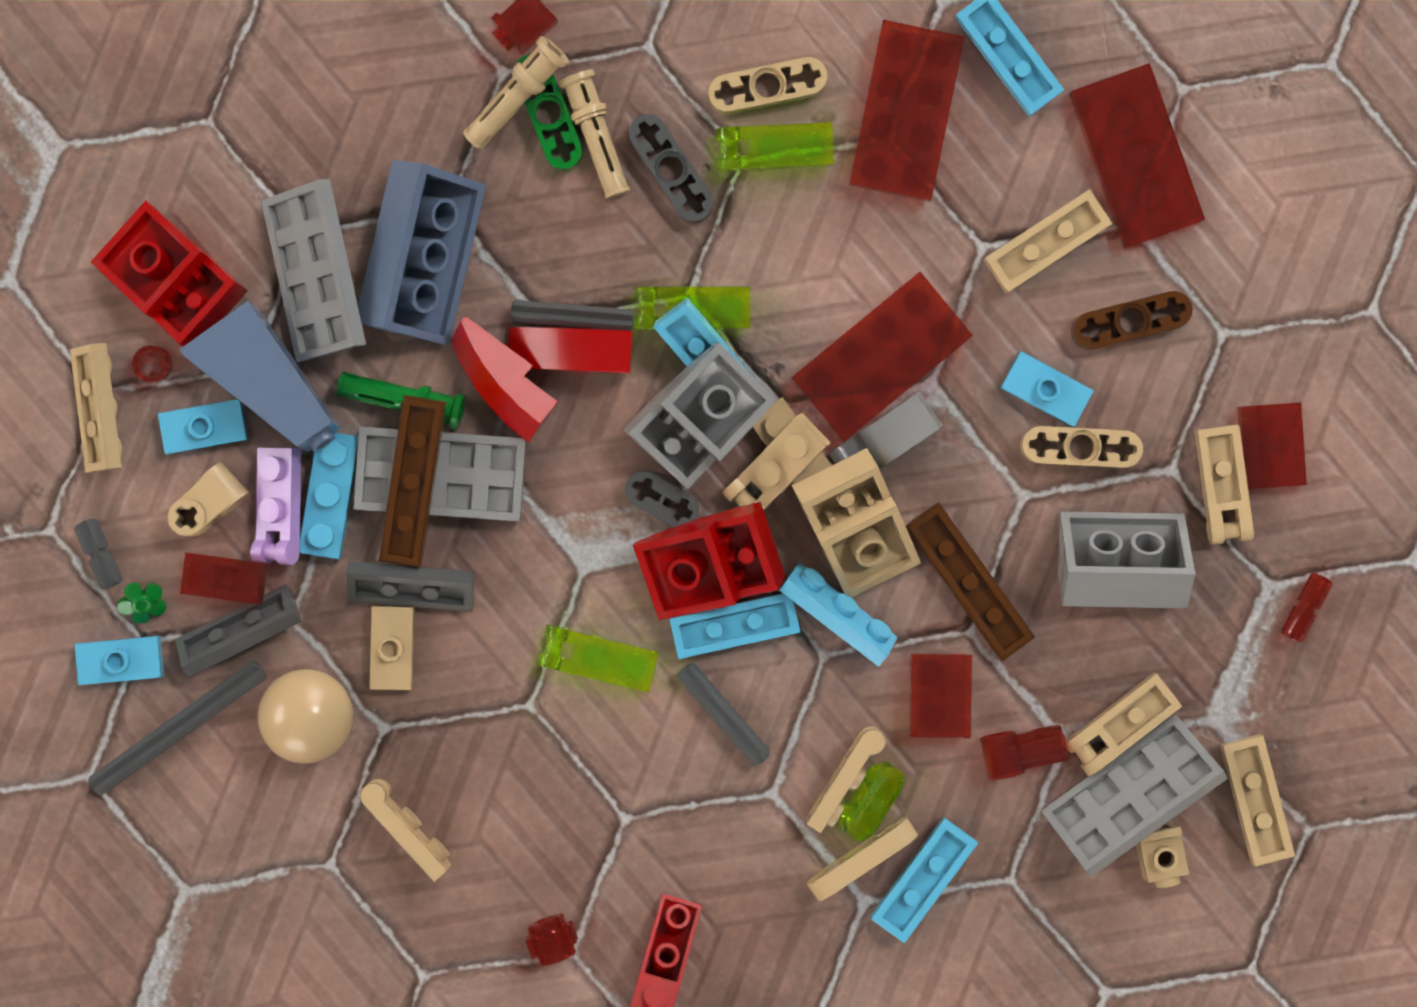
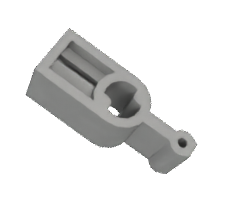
(892, 432)

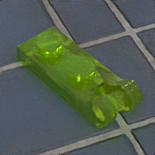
(776, 146)
(721, 306)
(599, 658)

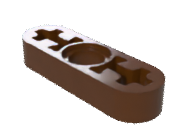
(1163, 323)

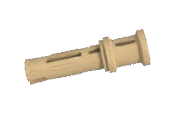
(526, 80)
(589, 114)

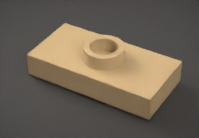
(392, 647)

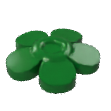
(142, 602)

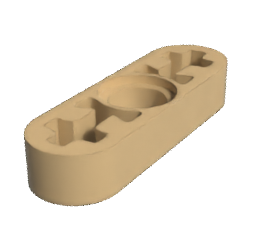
(799, 89)
(1112, 438)
(862, 859)

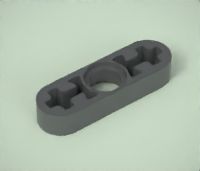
(662, 137)

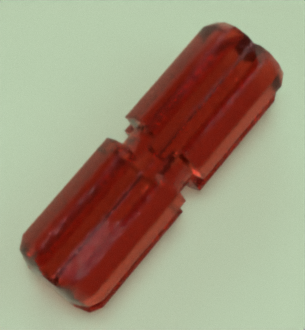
(1303, 615)

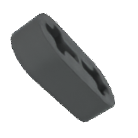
(667, 490)

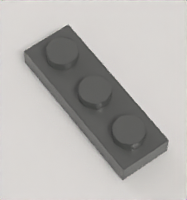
(410, 586)
(237, 631)

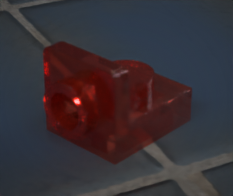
(522, 24)

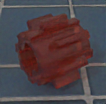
(551, 939)

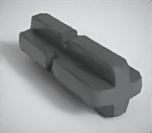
(95, 545)

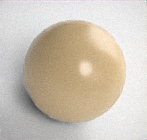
(305, 716)

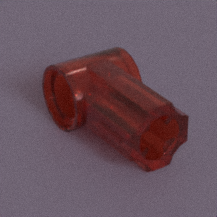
(1010, 752)

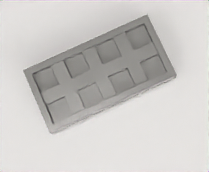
(313, 271)
(473, 474)
(1134, 795)

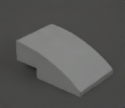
(700, 415)

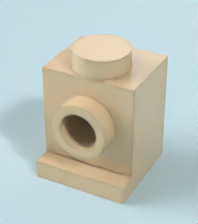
(1148, 850)

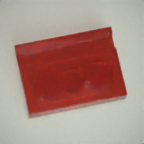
(1273, 445)
(940, 695)

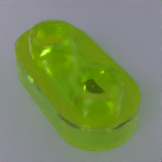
(872, 800)

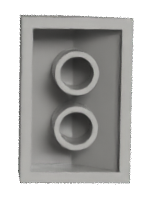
(1124, 560)

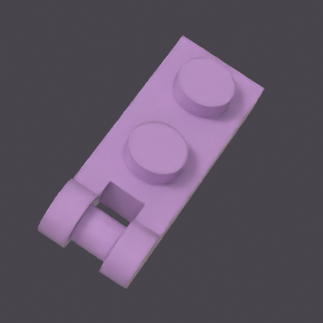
(277, 505)

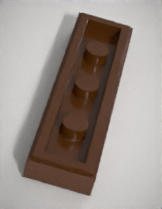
(412, 480)
(969, 581)

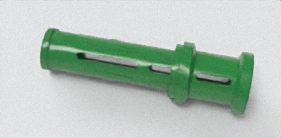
(391, 395)

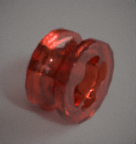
(139, 364)

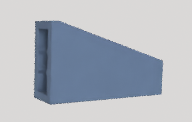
(262, 374)

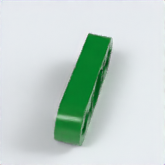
(570, 137)

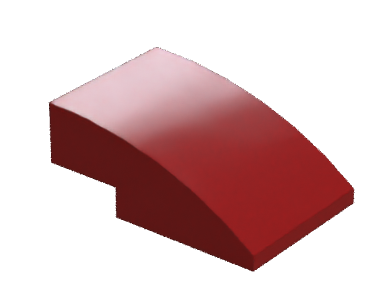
(168, 275)
(710, 562)

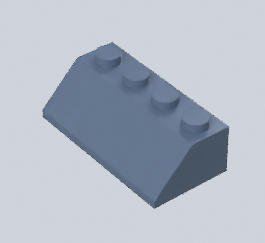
(420, 252)

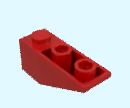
(666, 953)

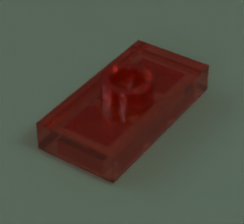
(223, 578)

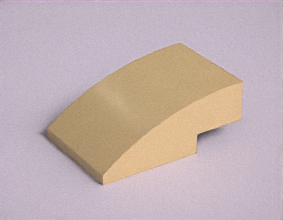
(857, 523)

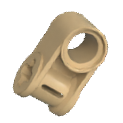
(212, 496)

